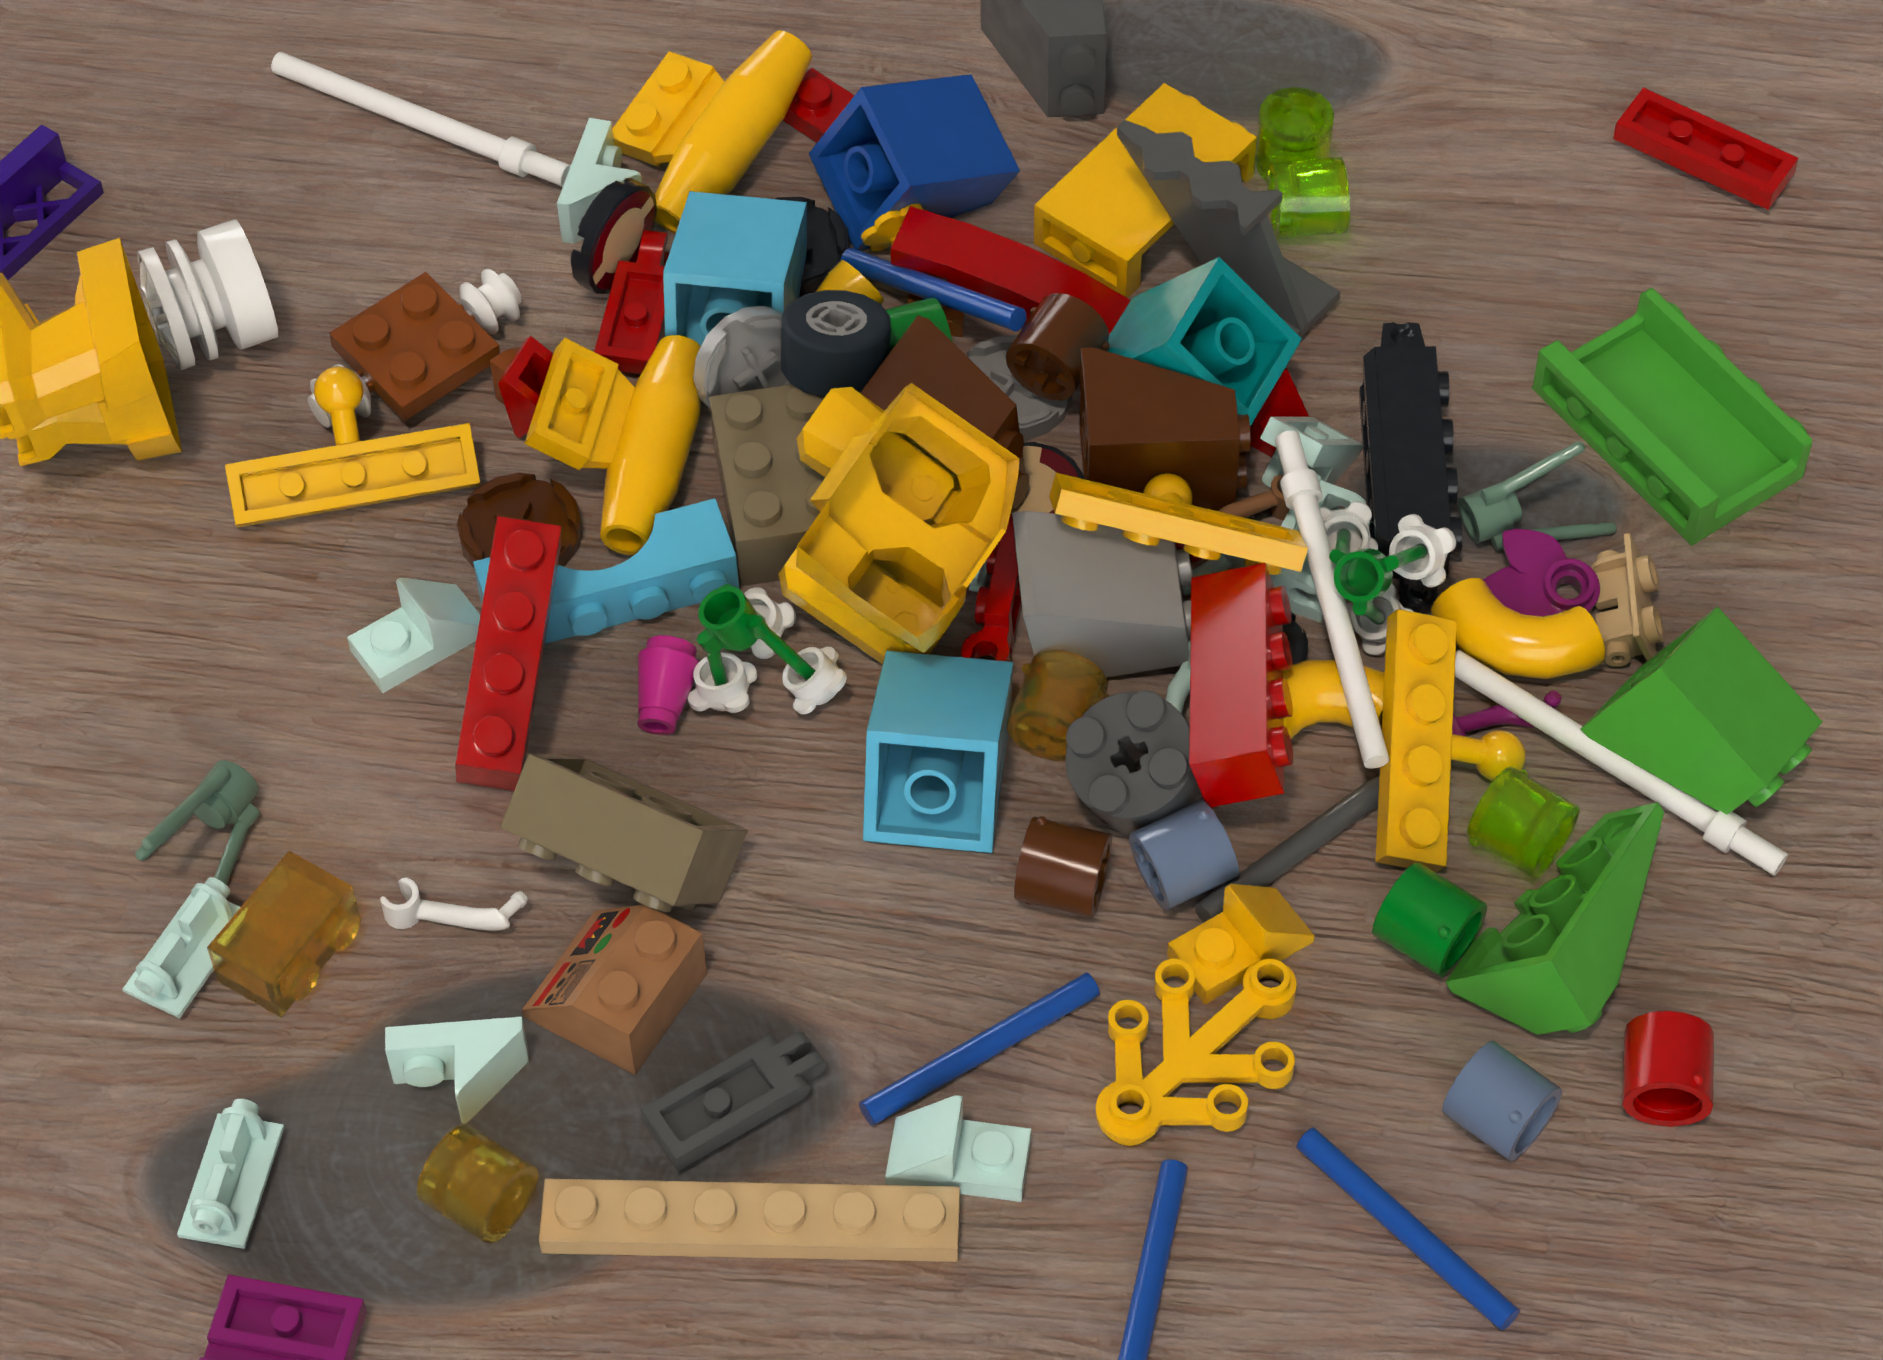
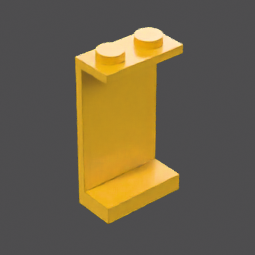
(1104, 208)

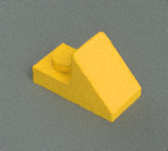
(1251, 928)

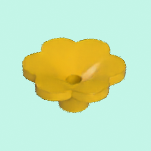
(885, 229)

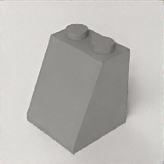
(1102, 594)

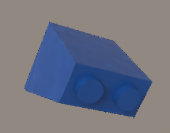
(912, 146)

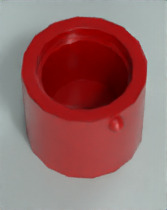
(1668, 1068)

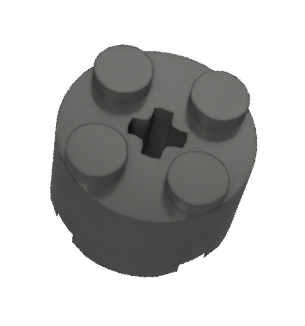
(1109, 743)

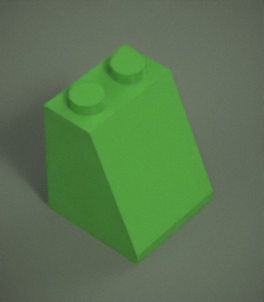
(1708, 718)

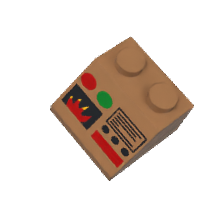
(621, 983)

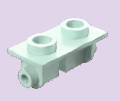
(180, 958)
(231, 1177)

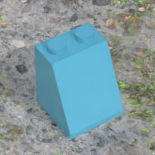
(730, 258)
(937, 751)

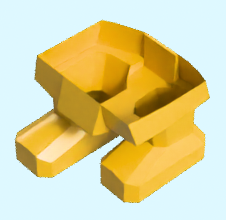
(87, 370)
(902, 518)

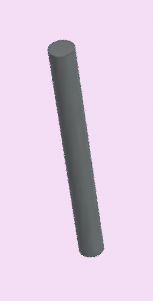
(1298, 845)

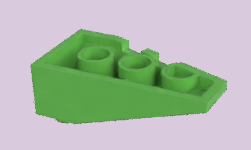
(1571, 935)

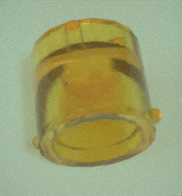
(1053, 695)
(477, 1183)

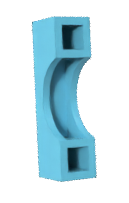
(674, 569)

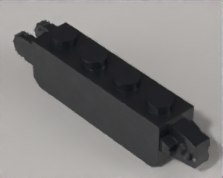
(1407, 446)

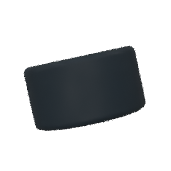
(833, 341)

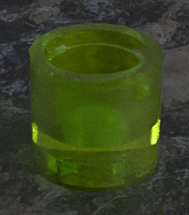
(1292, 127)
(1312, 199)
(1522, 822)

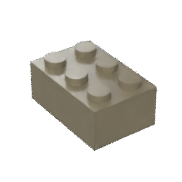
(763, 475)
(622, 831)

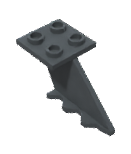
(1227, 222)

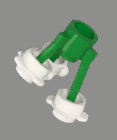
(1367, 574)
(755, 621)

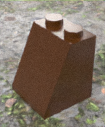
(946, 374)
(1159, 422)

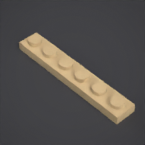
(750, 1220)

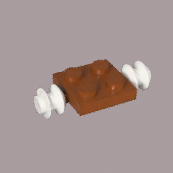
(422, 342)

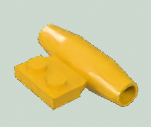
(709, 125)
(636, 432)

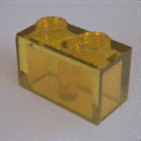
(285, 934)

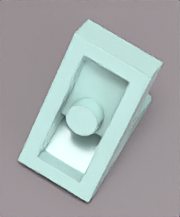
(592, 169)
(1324, 447)
(425, 630)
(473, 1053)
(944, 1150)

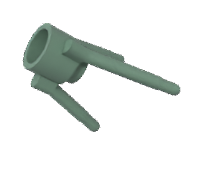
(1496, 508)
(218, 800)

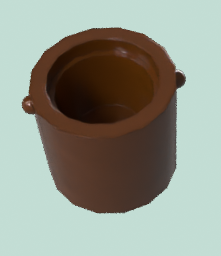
(1050, 345)
(1062, 866)

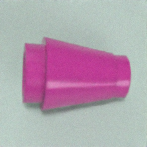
(664, 682)

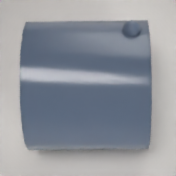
(1184, 855)
(1501, 1100)

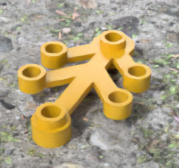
(1193, 1057)

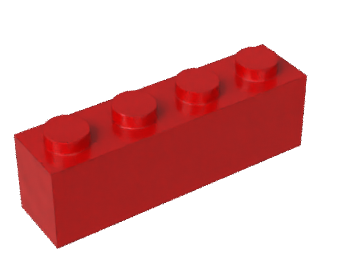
(508, 653)
(1239, 685)

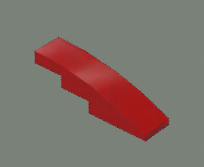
(995, 265)

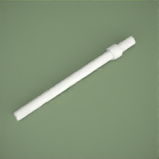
(512, 154)
(1302, 494)
(1719, 829)

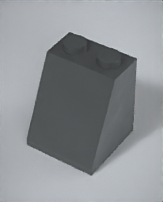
(1052, 50)

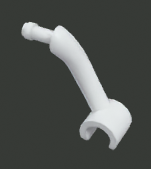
(416, 909)

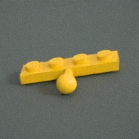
(353, 470)
(1168, 514)
(1421, 742)

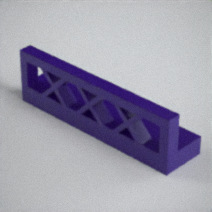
(25, 179)

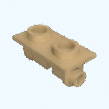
(1627, 583)

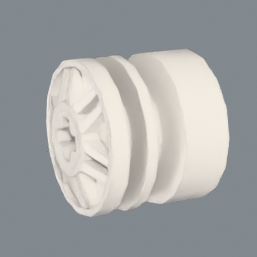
(207, 294)

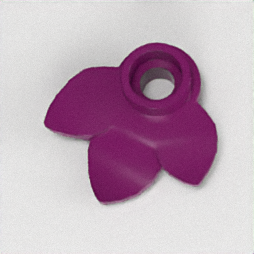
(1536, 571)

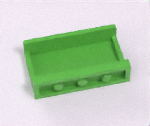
(1674, 418)

